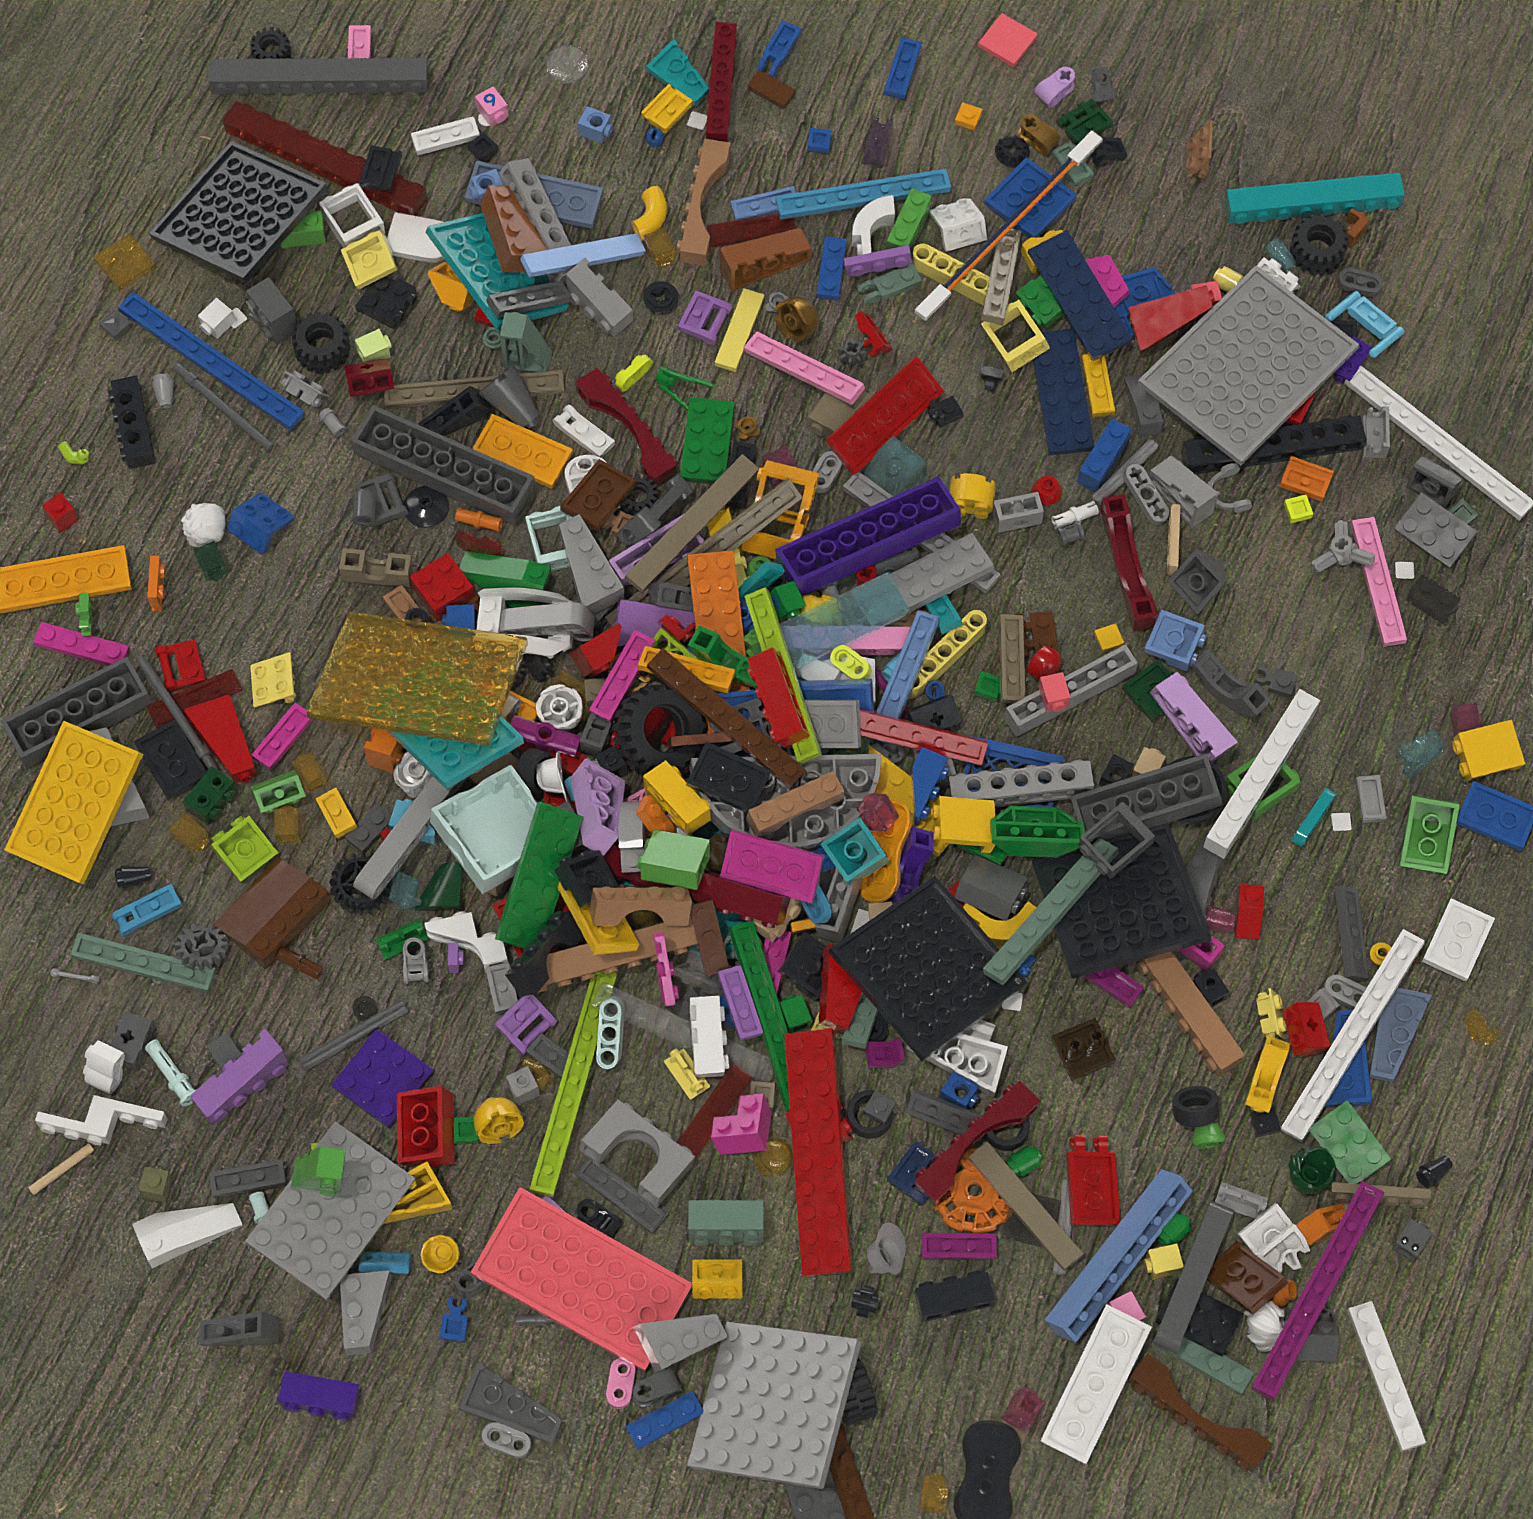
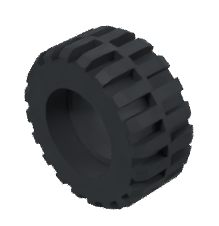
(631, 728)

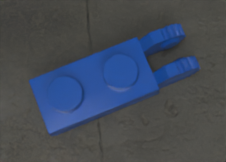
(779, 47)

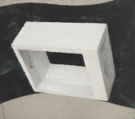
(343, 199)

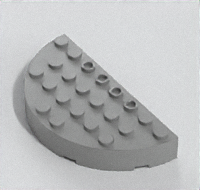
(807, 831)

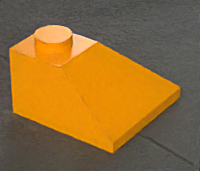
(449, 287)

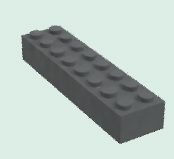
(443, 464)

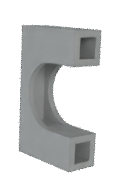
(624, 1124)

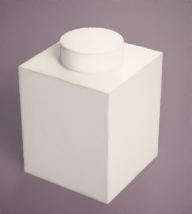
(216, 318)

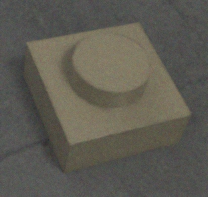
(765, 1088)

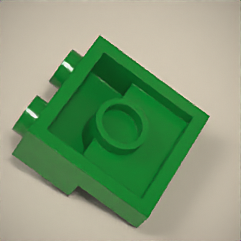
(1040, 302)

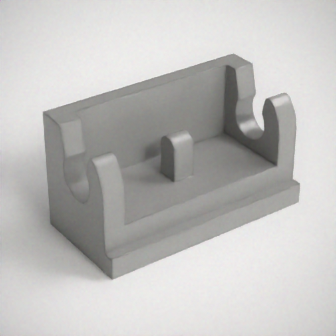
(1377, 433)

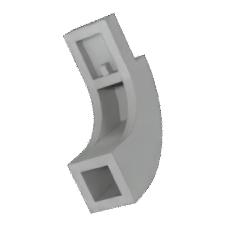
(630, 836)

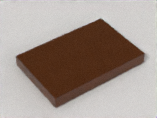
(598, 494)
(1245, 1277)

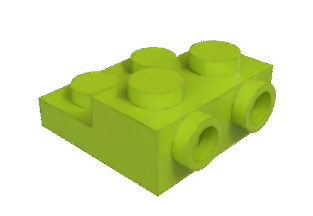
(243, 847)

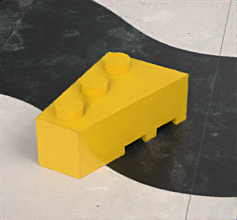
(675, 798)

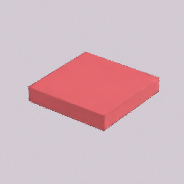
(1007, 40)

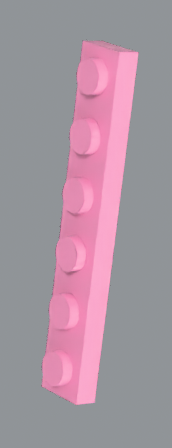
(804, 368)
(1379, 583)

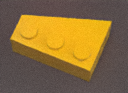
(422, 1197)

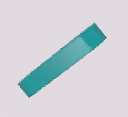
(1314, 817)

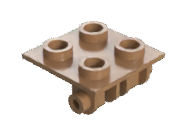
(1199, 152)

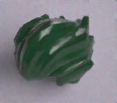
(1311, 1170)

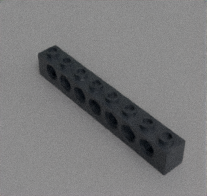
(1308, 446)

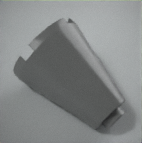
(511, 398)

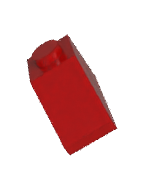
(1249, 911)

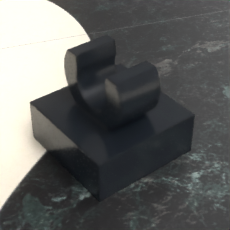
(991, 375)

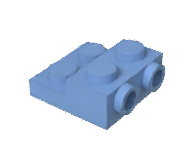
(1176, 640)

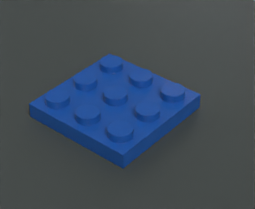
(1019, 187)

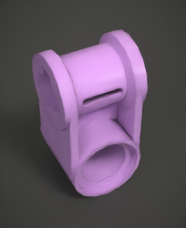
(1056, 86)

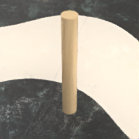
(61, 1169)

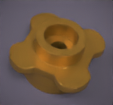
(747, 422)

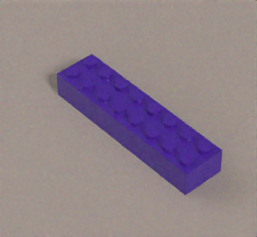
(869, 536)

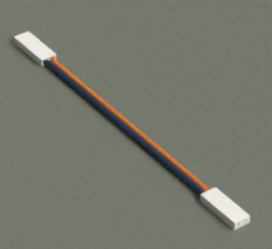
(941, 294)

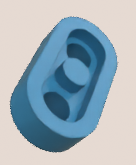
(820, 909)

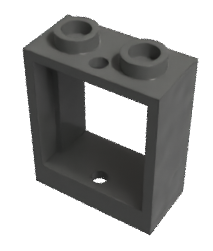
(1132, 824)

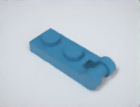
(146, 909)

